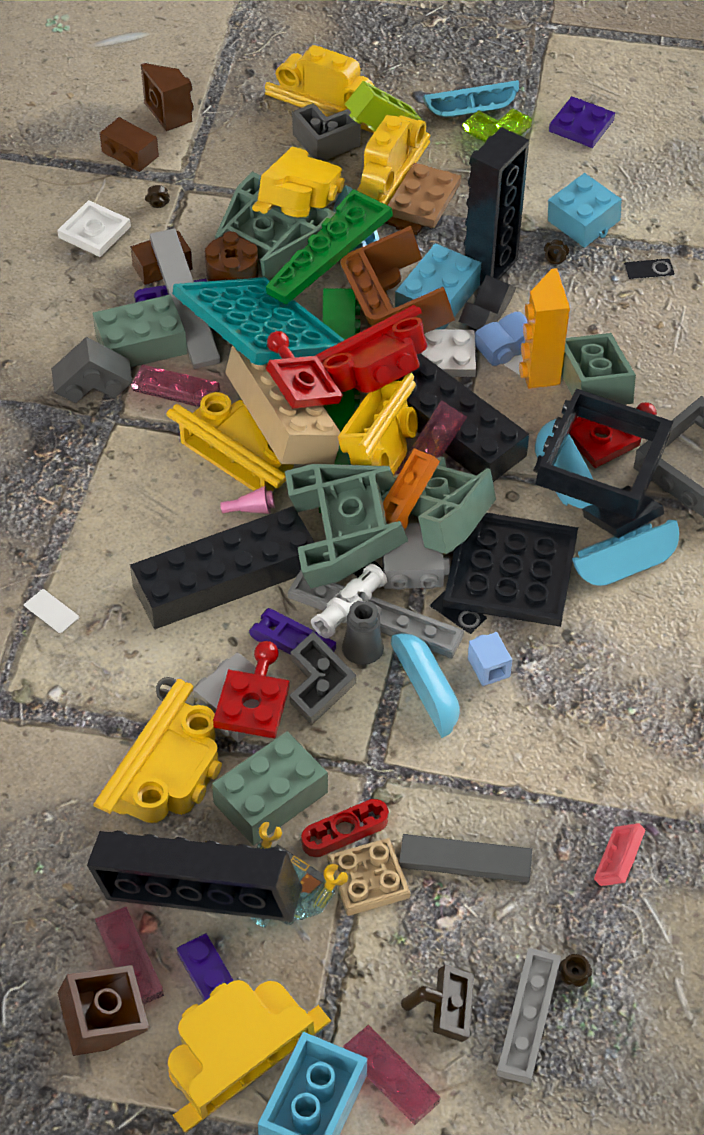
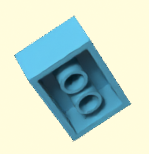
(442, 269)
(314, 1090)

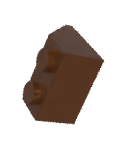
(167, 95)
(101, 1009)

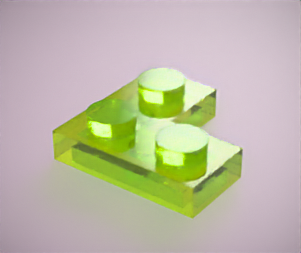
(483, 126)

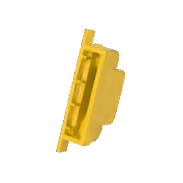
(318, 78)
(391, 154)
(298, 183)
(380, 426)
(230, 441)
(167, 762)
(234, 1042)

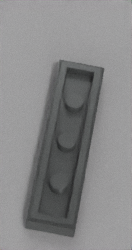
(466, 858)

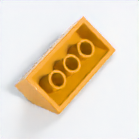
(545, 333)

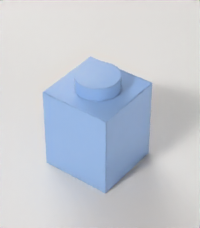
(489, 658)

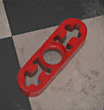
(339, 840)

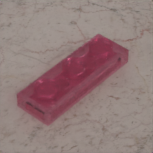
(173, 385)
(437, 432)
(127, 949)
(394, 1076)

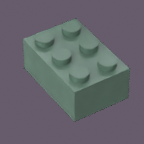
(142, 330)
(598, 367)
(270, 787)

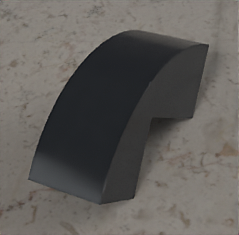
(489, 304)

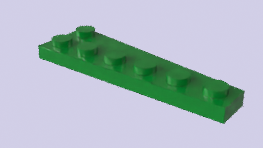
(350, 225)

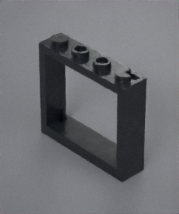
(615, 416)

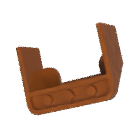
(376, 269)

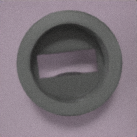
(168, 681)

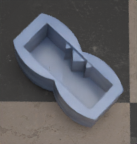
(501, 339)

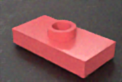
(619, 854)

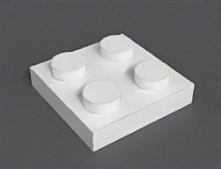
(94, 228)
(452, 351)

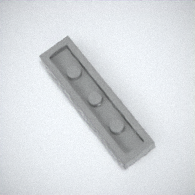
(529, 1016)

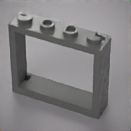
(667, 476)

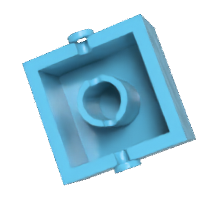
(584, 210)

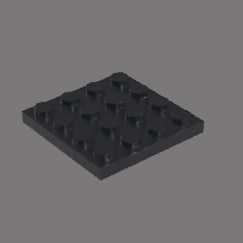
(513, 569)

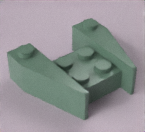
(273, 233)
(451, 506)
(351, 518)

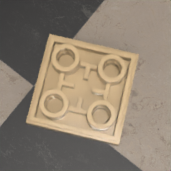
(372, 876)

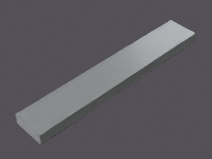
(176, 271)
(393, 619)

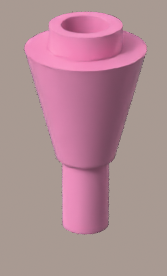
(254, 502)

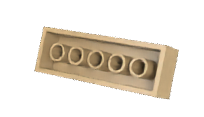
(294, 434)

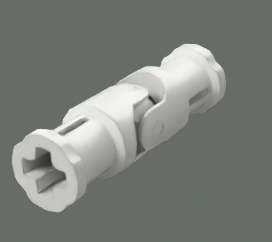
(338, 607)

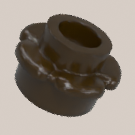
(157, 196)
(556, 257)
(576, 962)

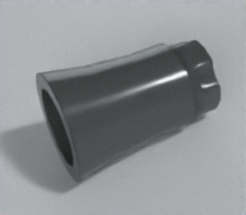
(363, 634)

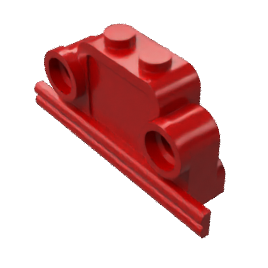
(377, 353)

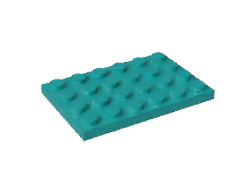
(248, 315)

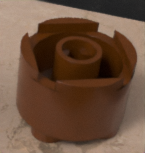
(231, 258)

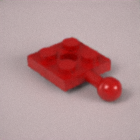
(300, 379)
(602, 450)
(245, 686)

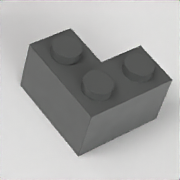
(323, 135)
(90, 367)
(326, 682)

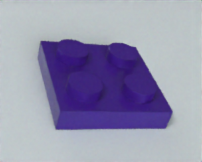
(581, 122)

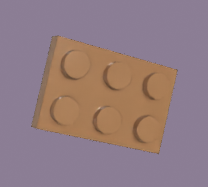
(424, 195)

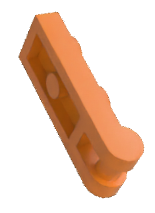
(409, 486)

